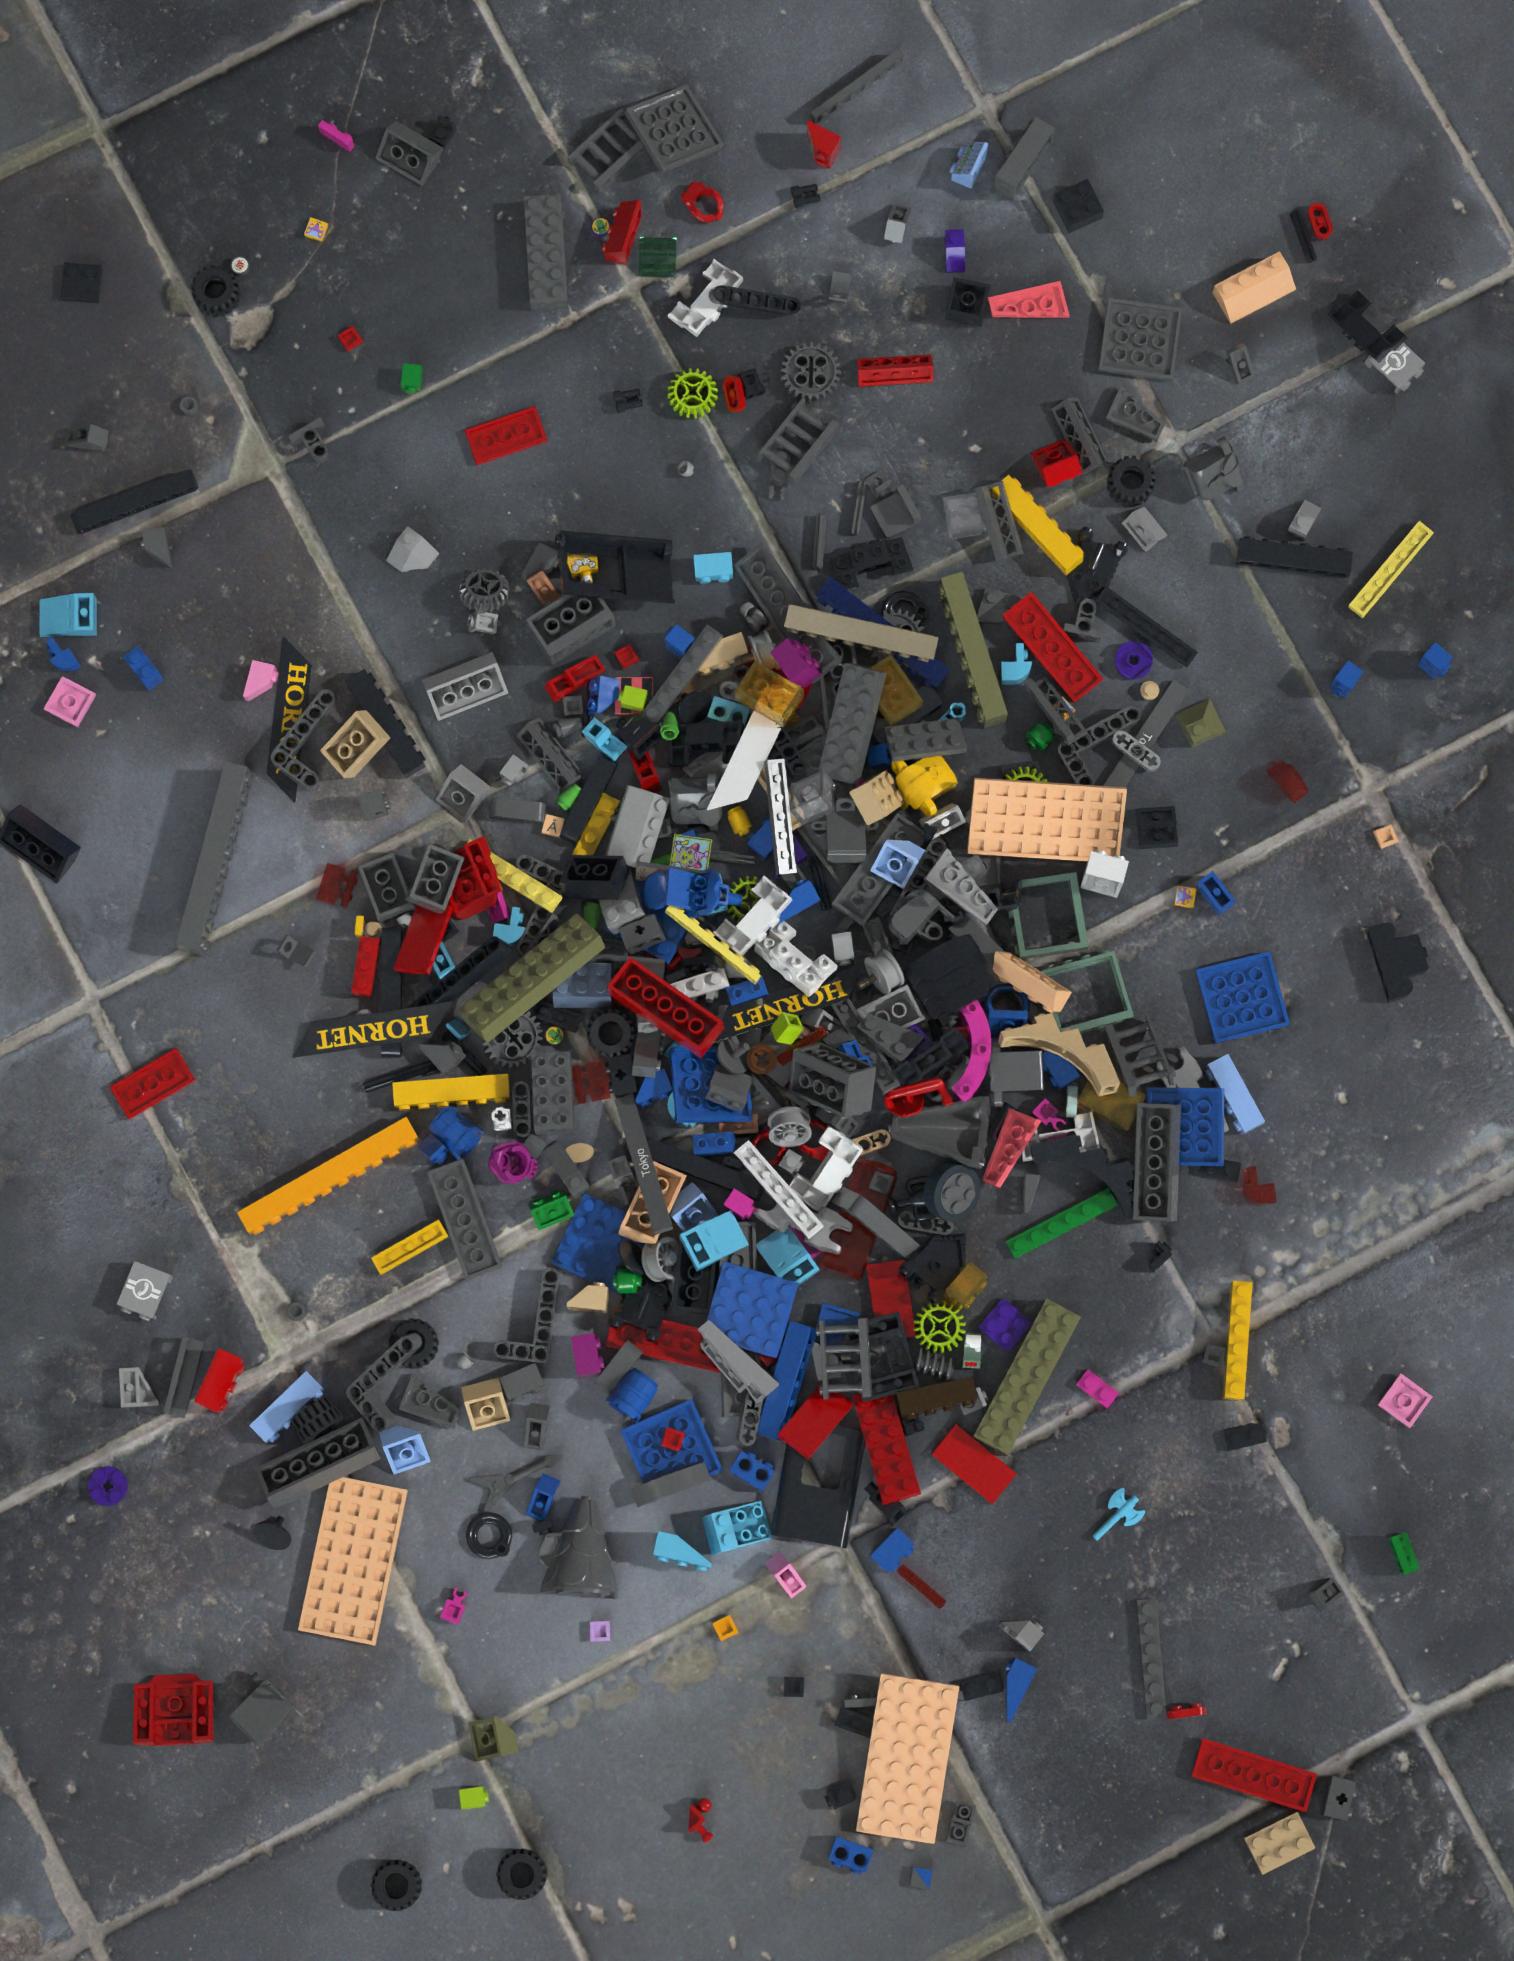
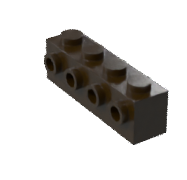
(936, 1397)

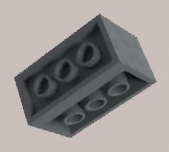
(573, 633)
(832, 1080)
(553, 1093)

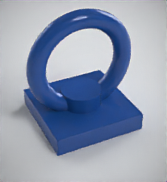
(1003, 1019)

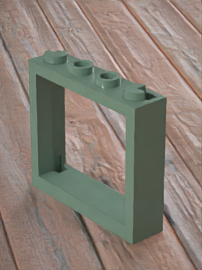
(1016, 929)
(1086, 961)

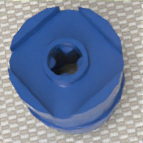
(455, 1131)
(633, 1394)

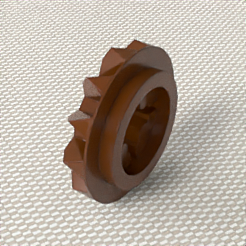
(760, 1050)

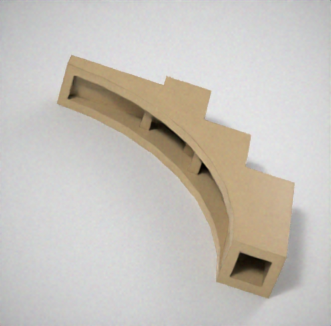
(1068, 1044)

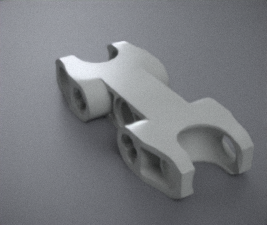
(1187, 1075)
(831, 1220)

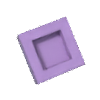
(599, 1631)

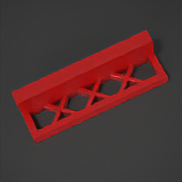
(895, 372)

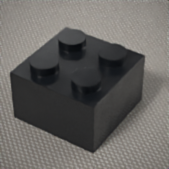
(1078, 206)
(967, 301)

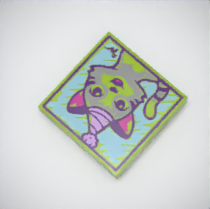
(690, 852)

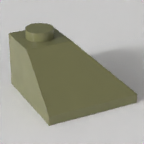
(1200, 723)
(492, 1738)

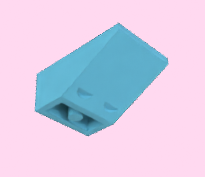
(68, 615)
(713, 1240)
(787, 1256)
(736, 1527)
(673, 1547)

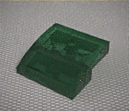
(657, 257)

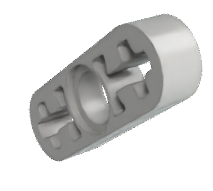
(1121, 747)

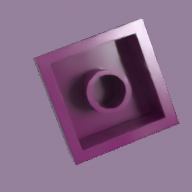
(796, 662)
(587, 1356)

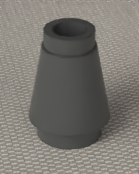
(566, 726)

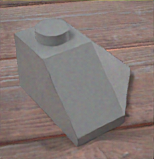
(411, 552)
(1023, 1632)

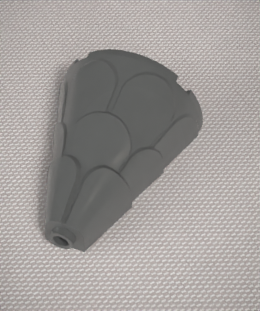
(948, 1131)
(582, 1556)

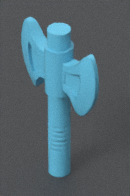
(1125, 1508)

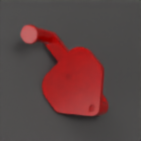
(910, 1098)

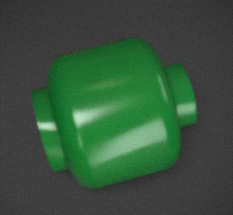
(1039, 736)
(626, 1281)

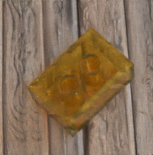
(898, 693)
(769, 694)
(1114, 1107)
(965, 1286)

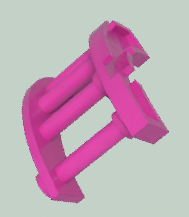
(979, 1036)

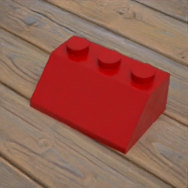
(623, 231)
(220, 1381)

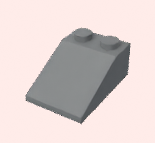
(625, 909)
(898, 1007)

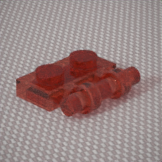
(332, 883)
(597, 1082)

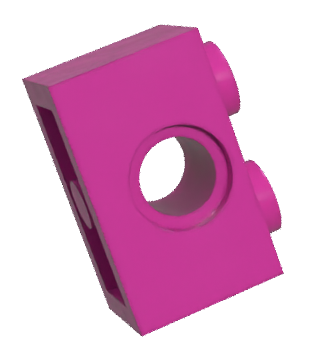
(740, 1205)

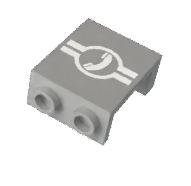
(1399, 367)
(143, 1291)

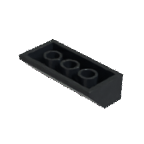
(38, 843)
(692, 1288)

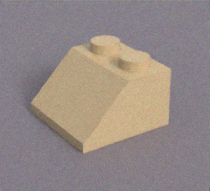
(591, 1299)
(485, 1404)

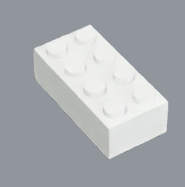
(1104, 873)

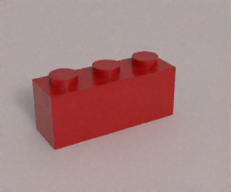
(366, 967)

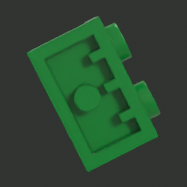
(550, 1209)
(1403, 1553)

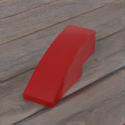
(574, 678)

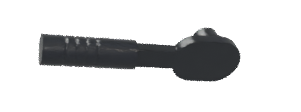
(930, 832)

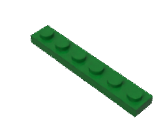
(1061, 1223)

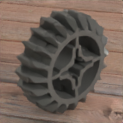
(484, 590)

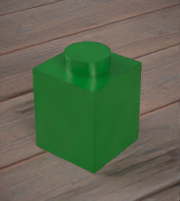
(411, 378)

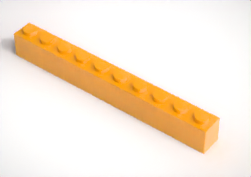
(327, 1176)

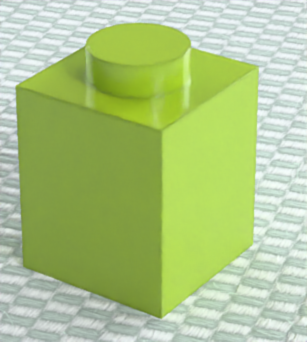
(633, 698)
(787, 1028)
(473, 1797)

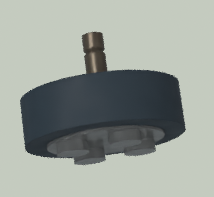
(951, 1191)

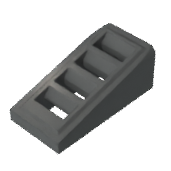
(1030, 1185)

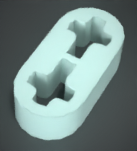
(1071, 1101)

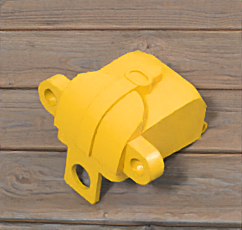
(924, 782)

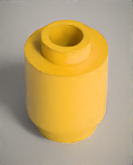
(739, 821)

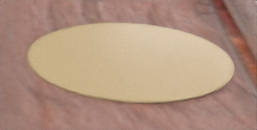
(580, 1152)

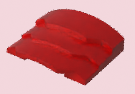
(477, 881)
(173, 1711)

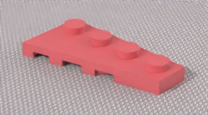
(1033, 302)
(1010, 1144)

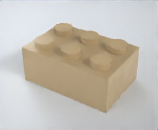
(355, 744)
(877, 797)

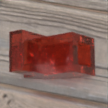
(1288, 780)
(1257, 1194)

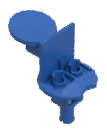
(688, 891)

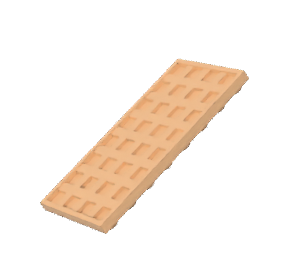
(1045, 819)
(353, 1560)
(907, 1758)

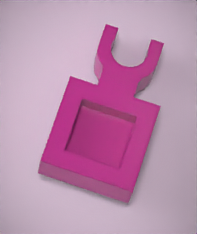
(1046, 1113)
(453, 1609)

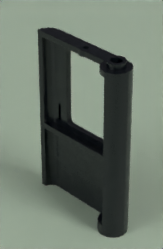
(641, 566)
(815, 1511)

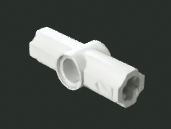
(501, 1119)

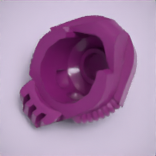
(512, 1162)

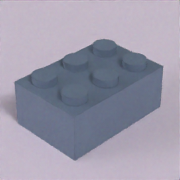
(585, 988)

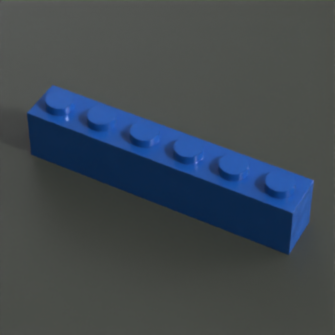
(789, 1374)

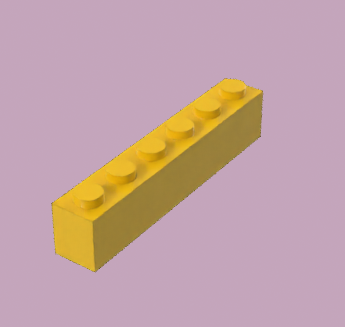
(1040, 527)
(451, 1091)
(1237, 1340)

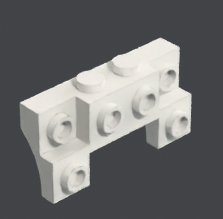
(703, 310)
(757, 920)
(791, 962)
(1084, 1127)
(831, 1172)

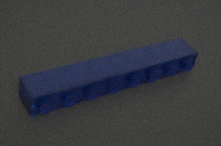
(848, 605)

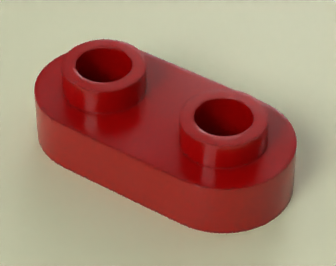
(1320, 222)
(734, 394)
(1178, 1712)

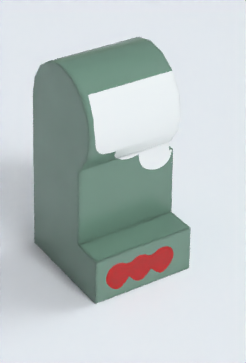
(972, 1351)

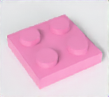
(70, 701)
(1405, 1400)

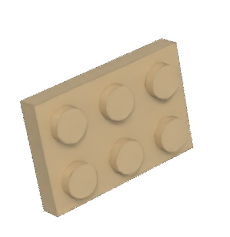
(1279, 1843)

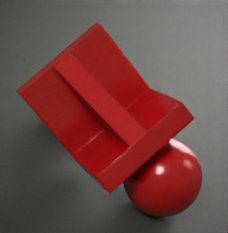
(683, 953)
(696, 1819)

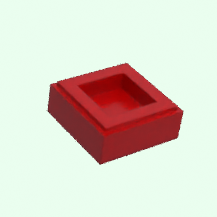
(350, 338)
(626, 656)
(673, 1439)

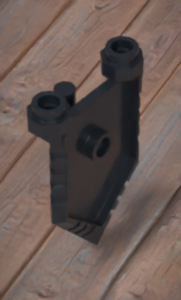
(1097, 566)
(937, 1264)
(644, 1308)

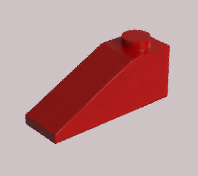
(645, 772)

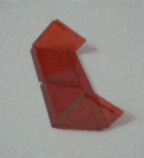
(859, 1242)

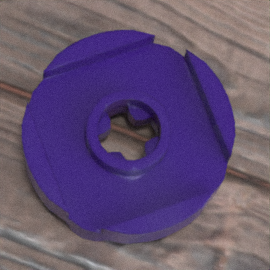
(1129, 670)
(115, 1494)

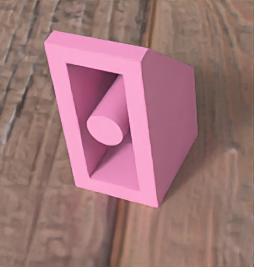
(259, 679)
(785, 1574)

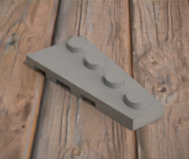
(958, 886)

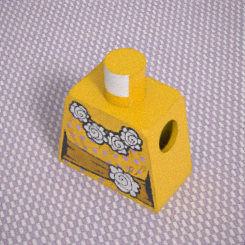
(582, 566)

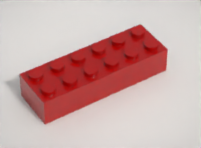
(665, 1007)

